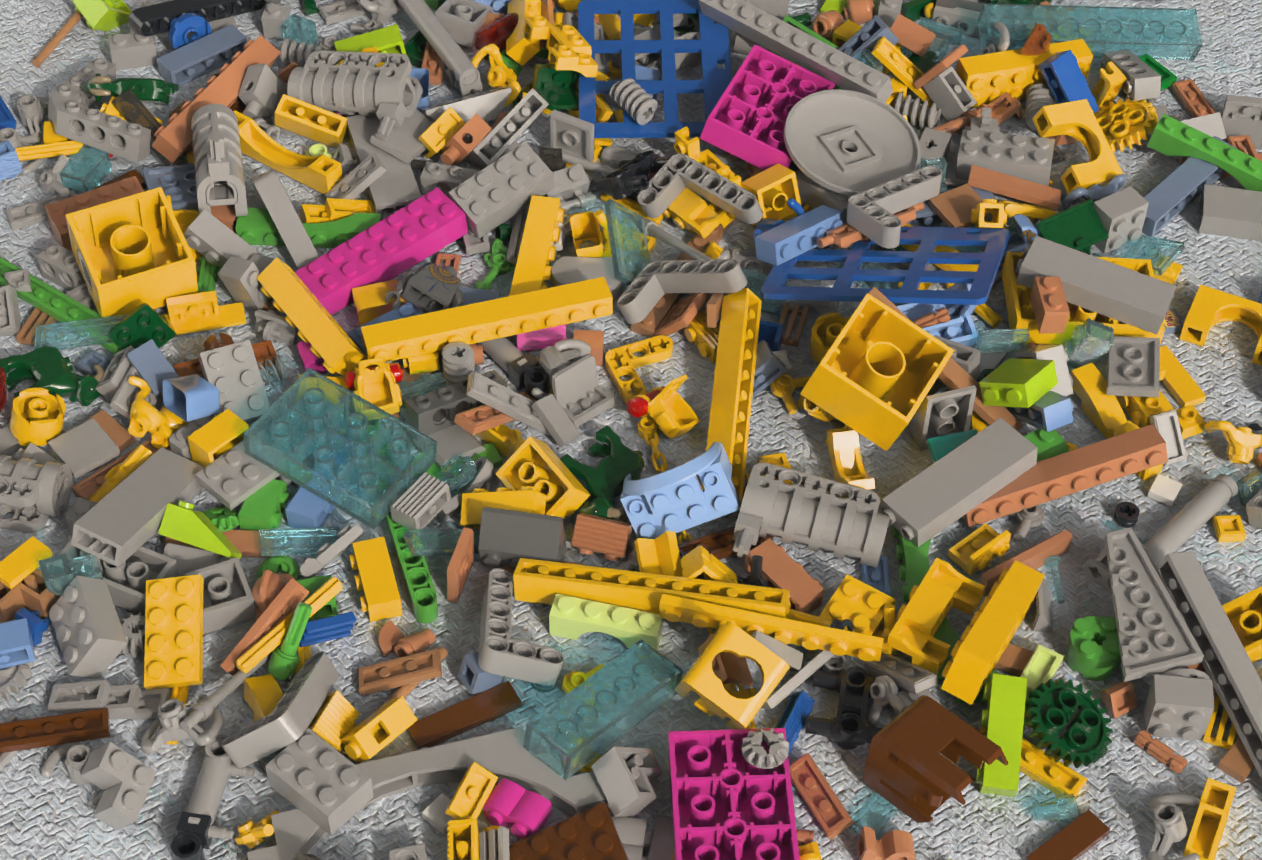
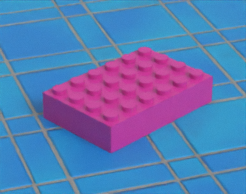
(756, 105)
(726, 804)

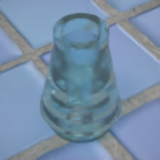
(1058, 808)

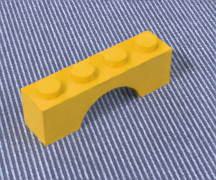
(519, 44)

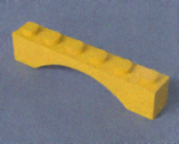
(313, 171)

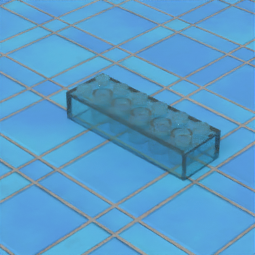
(602, 709)

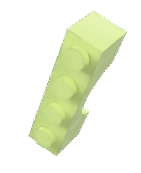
(575, 616)

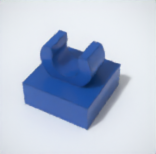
(36, 625)

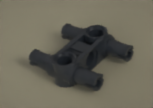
(630, 175)
(850, 711)

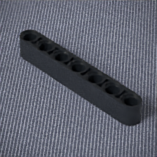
(157, 18)

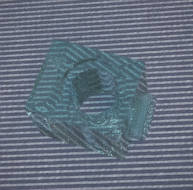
(299, 29)

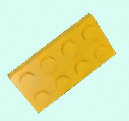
(174, 632)

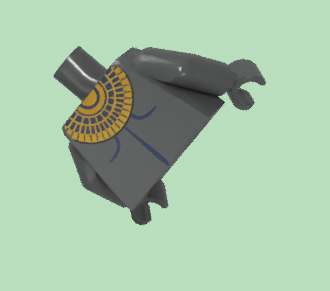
(429, 288)

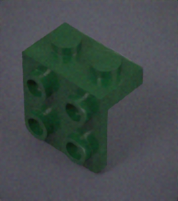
(556, 87)
(141, 327)

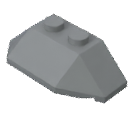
(485, 104)

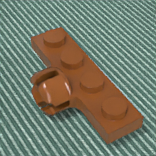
(261, 351)

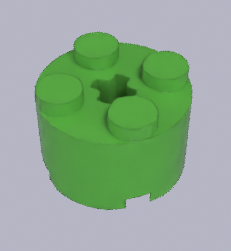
(1093, 647)

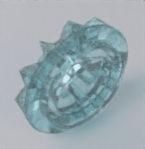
(466, 471)

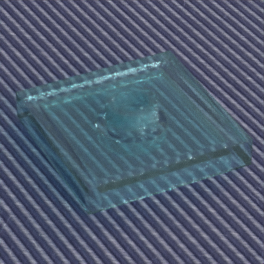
(1158, 250)

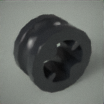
(1120, 517)

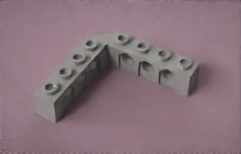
(76, 121)

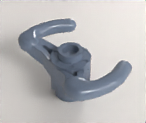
(1095, 192)

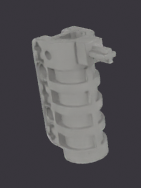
(359, 86)
(218, 159)
(33, 492)
(810, 514)

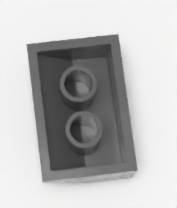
(517, 535)

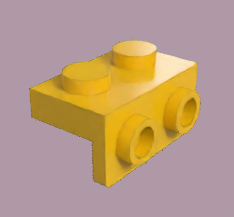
(979, 549)

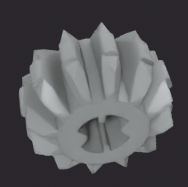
(135, 634)

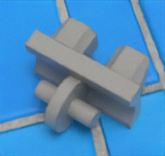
(274, 327)

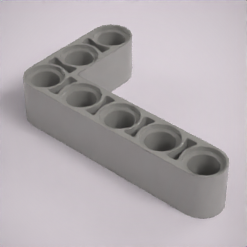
(685, 172)
(874, 208)
(286, 218)
(678, 277)
(507, 656)
(289, 716)

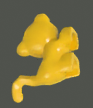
(147, 418)

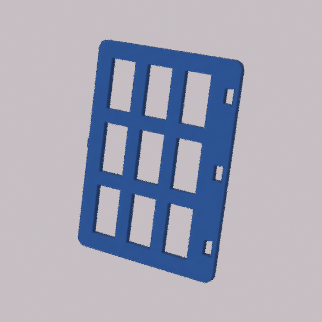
(712, 46)
(927, 238)

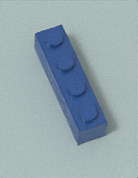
(794, 716)

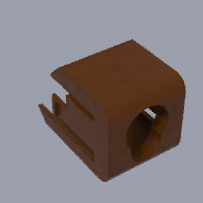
(908, 763)

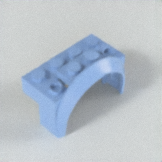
(959, 327)
(677, 497)

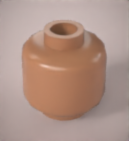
(859, 10)
(827, 22)

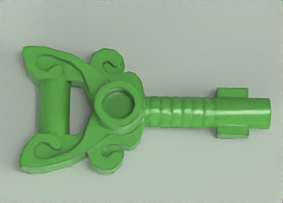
(496, 263)

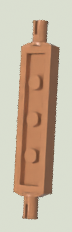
(846, 234)

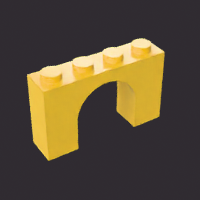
(1079, 122)
(1216, 306)

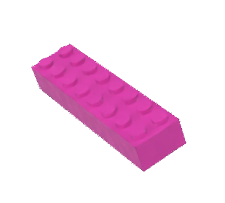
(385, 249)

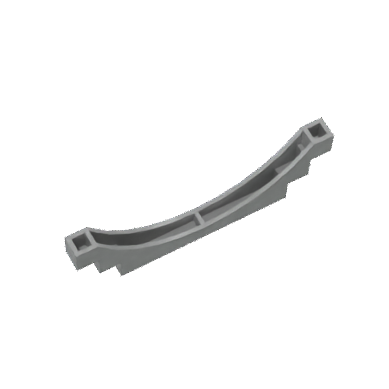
(497, 752)

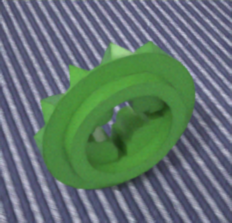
(223, 518)
(275, 563)

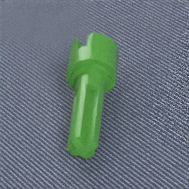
(285, 658)

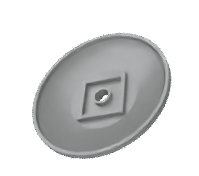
(840, 119)

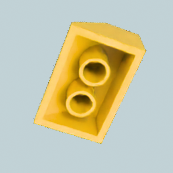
(540, 467)

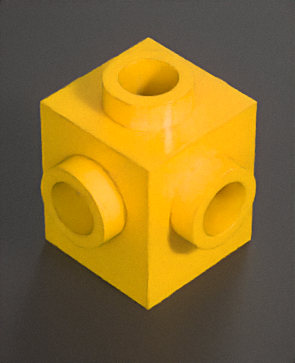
(990, 206)

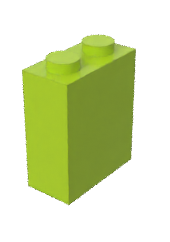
(1018, 383)

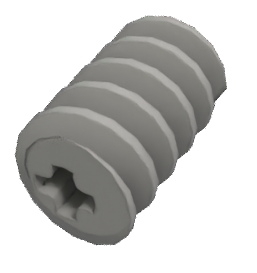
(297, 53)
(1037, 97)
(634, 100)
(917, 113)
(457, 362)

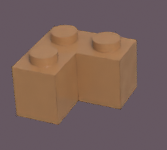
(28, 594)

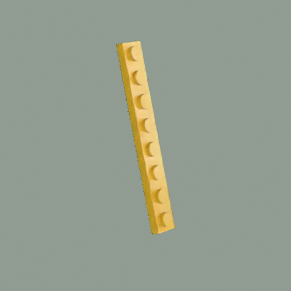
(784, 630)

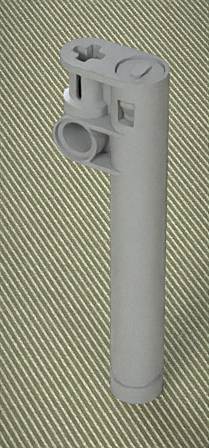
(456, 65)
(1176, 530)

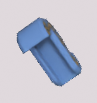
(1018, 241)

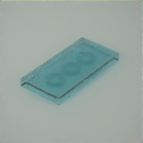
(627, 241)

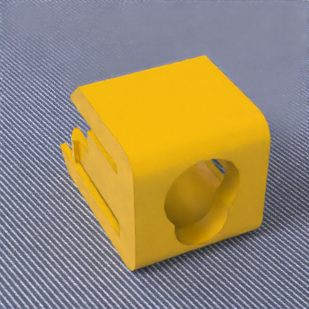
(710, 688)

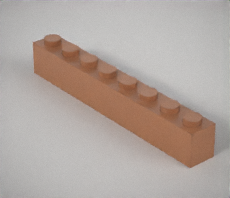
(223, 90)
(1074, 473)

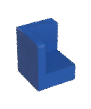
(771, 334)

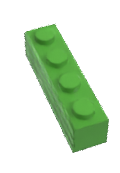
(207, 276)

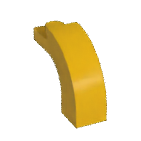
(846, 458)

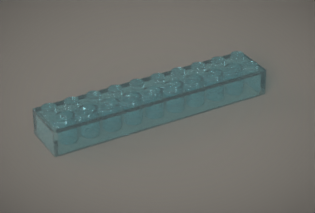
(1154, 31)

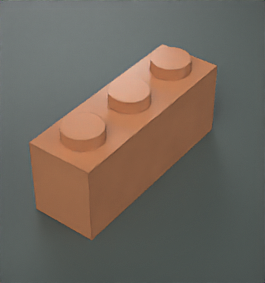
(785, 573)

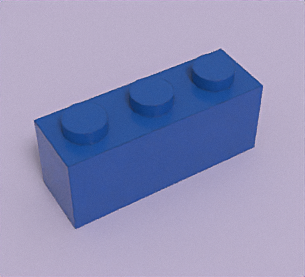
(1066, 79)

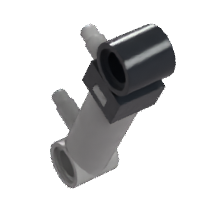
(522, 368)
(196, 824)

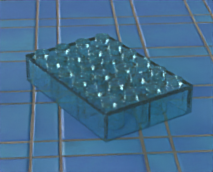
(340, 447)

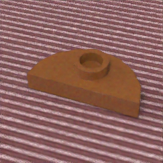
(1037, 42)

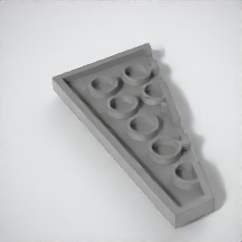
(1147, 620)

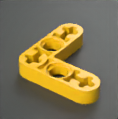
(629, 362)

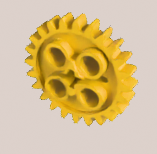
(1127, 122)

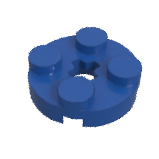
(183, 25)

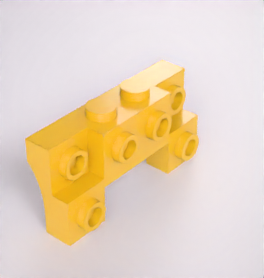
(564, 45)
(707, 158)
(692, 213)
(1142, 407)
(927, 609)

